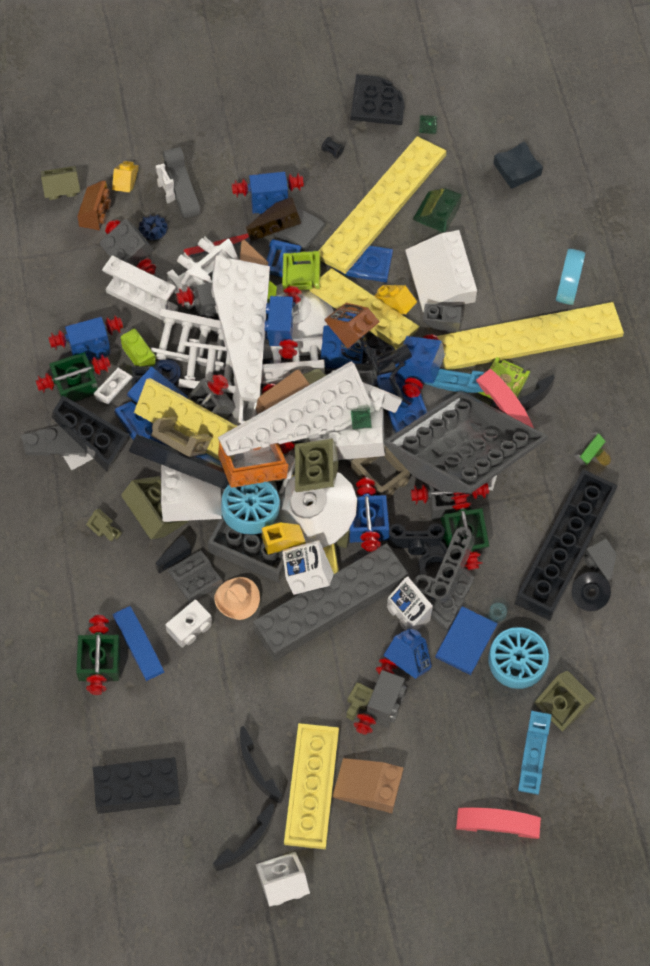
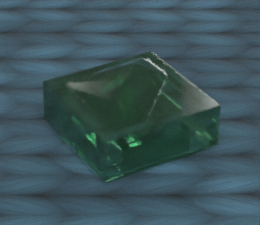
(428, 124)
(361, 418)

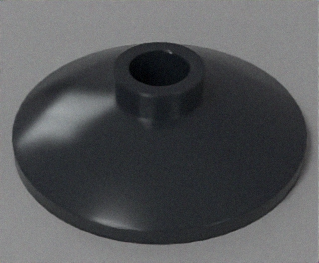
(584, 584)

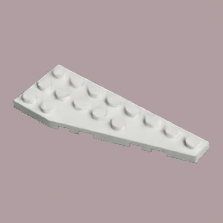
(241, 301)
(310, 411)

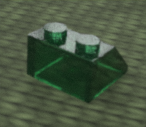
(438, 209)

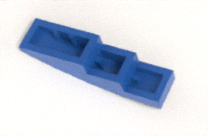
(138, 643)

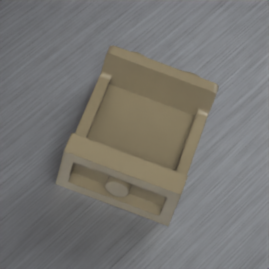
(191, 446)

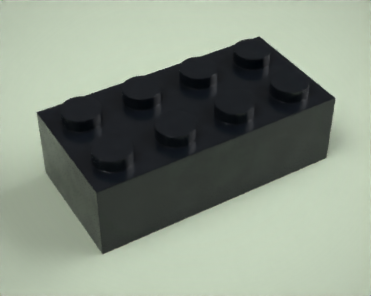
(136, 785)

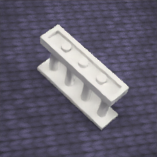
(139, 287)
(188, 321)
(278, 371)
(189, 379)

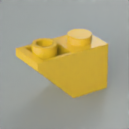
(124, 176)
(396, 297)
(281, 537)

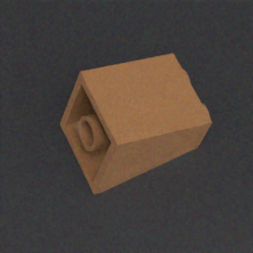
(281, 391)

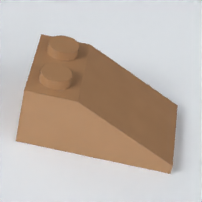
(368, 783)

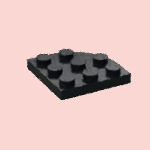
(376, 101)

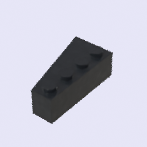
(91, 432)

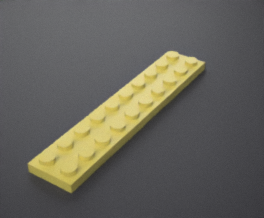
(381, 204)
(530, 336)

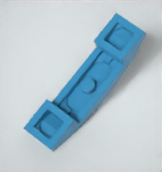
(457, 381)
(534, 752)

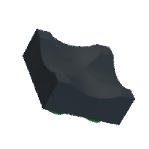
(517, 165)

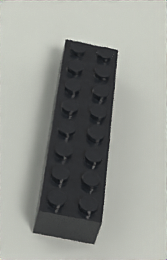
(566, 545)

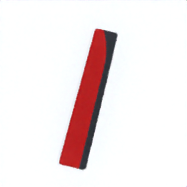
(197, 250)

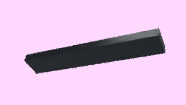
(178, 461)

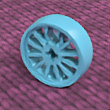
(570, 276)
(250, 506)
(507, 678)

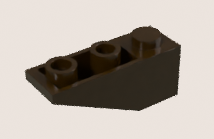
(275, 219)

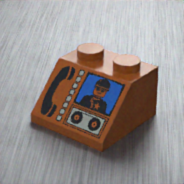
(351, 322)

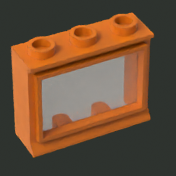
(254, 465)

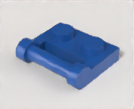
(285, 248)

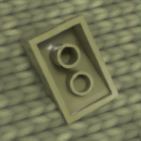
(315, 465)

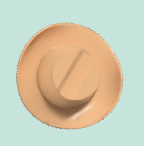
(237, 598)

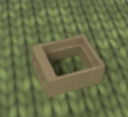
(388, 489)

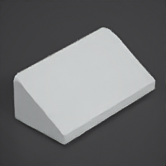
(112, 386)

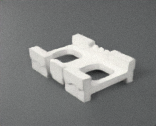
(164, 180)

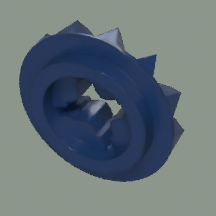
(157, 232)
(168, 366)

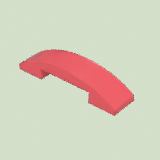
(503, 396)
(498, 821)

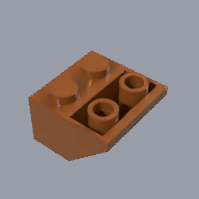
(94, 206)

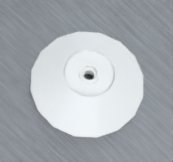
(308, 315)
(326, 517)

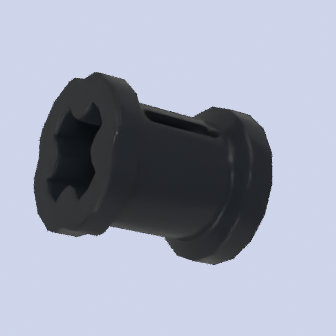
(332, 147)

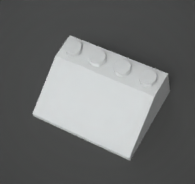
(442, 271)
(357, 442)
(188, 497)

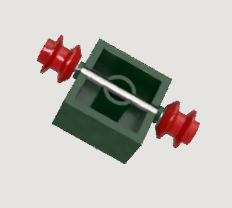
(74, 376)
(470, 519)
(98, 656)

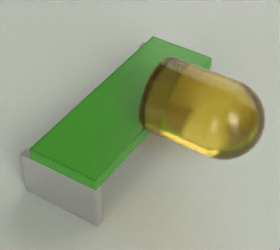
(593, 450)

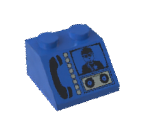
(336, 353)
(410, 653)

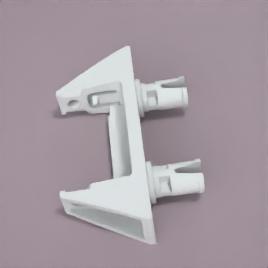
(199, 271)

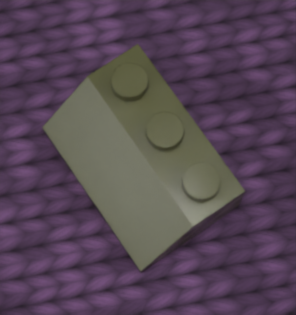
(144, 500)

